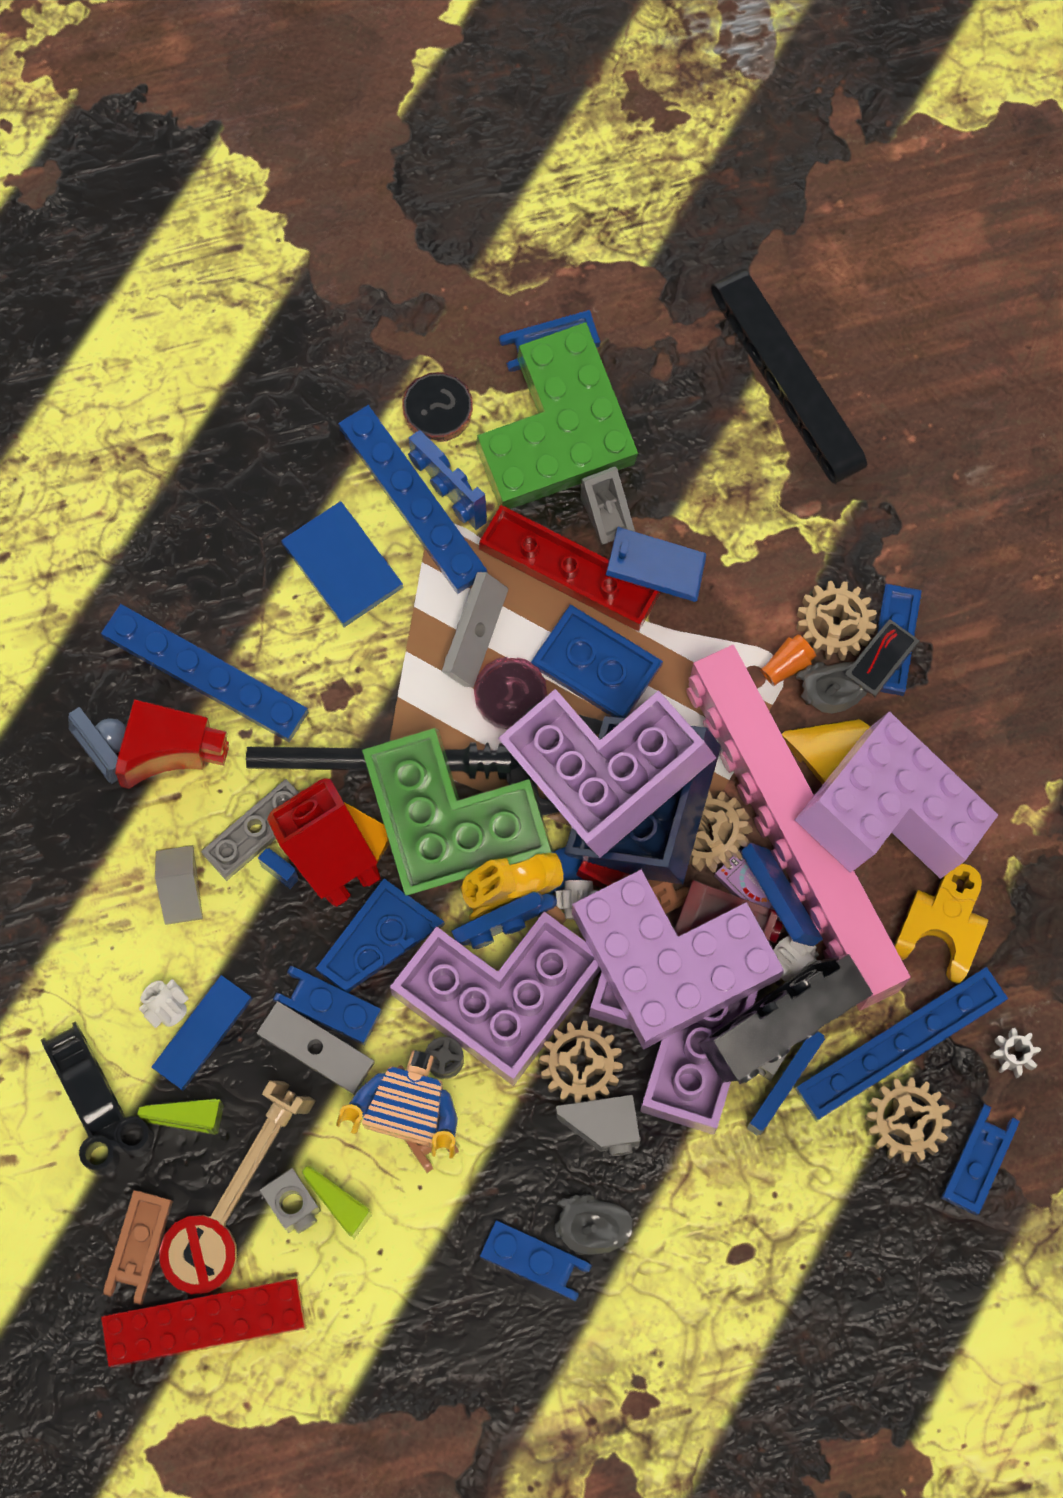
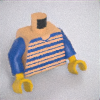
(406, 1106)

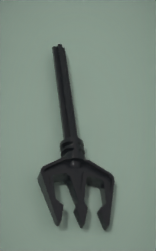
(460, 760)

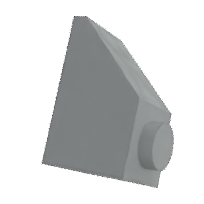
(603, 1123)

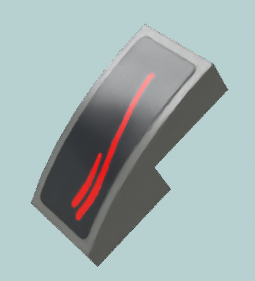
(882, 658)

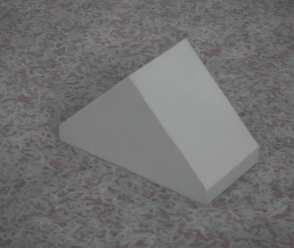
(606, 504)
(178, 885)

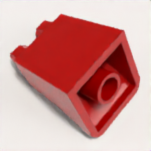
(164, 741)
(324, 841)

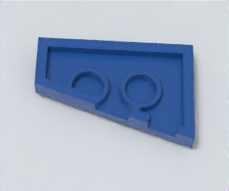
(468, 503)
(377, 936)

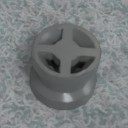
(445, 1050)

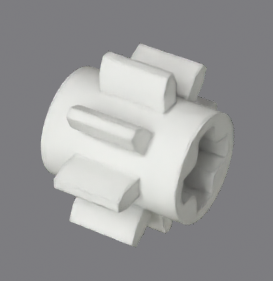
(574, 891)
(794, 957)
(163, 1003)
(1009, 1061)

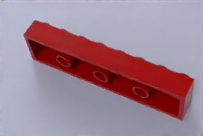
(565, 567)
(203, 1323)

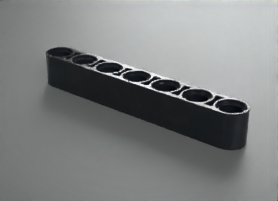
(789, 376)

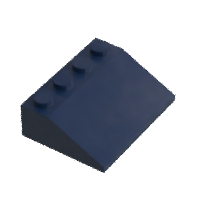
(666, 838)

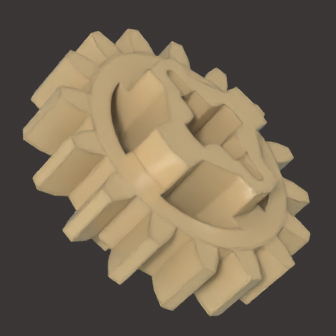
(821, 617)
(728, 832)
(599, 1064)
(903, 1103)

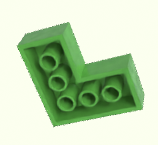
(575, 428)
(436, 833)

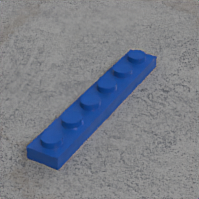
(412, 498)
(205, 673)
(901, 1044)

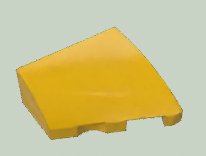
(824, 745)

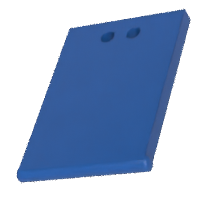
(656, 564)

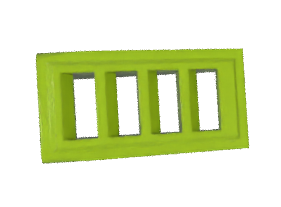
(195, 1116)
(346, 1209)

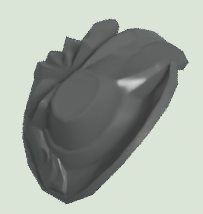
(829, 687)
(592, 1225)

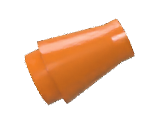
(789, 659)

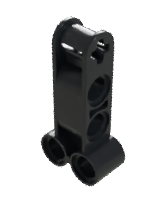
(94, 1101)

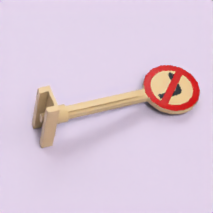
(200, 1249)

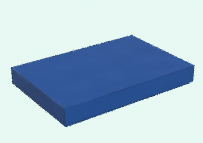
(342, 564)
(596, 663)

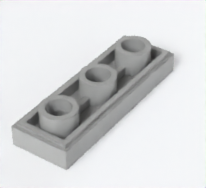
(475, 629)
(237, 844)
(297, 1034)

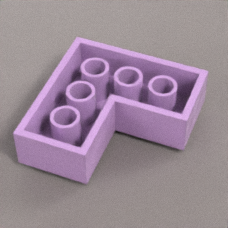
(612, 781)
(898, 788)
(667, 978)
(504, 1012)
(683, 1080)

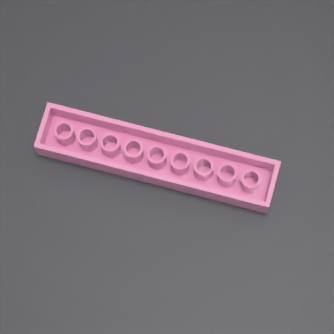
(778, 795)

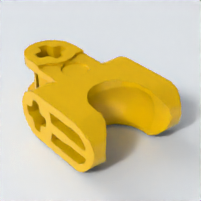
(500, 883)
(948, 918)

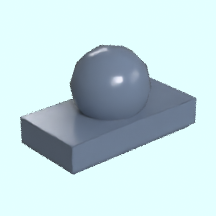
(98, 741)

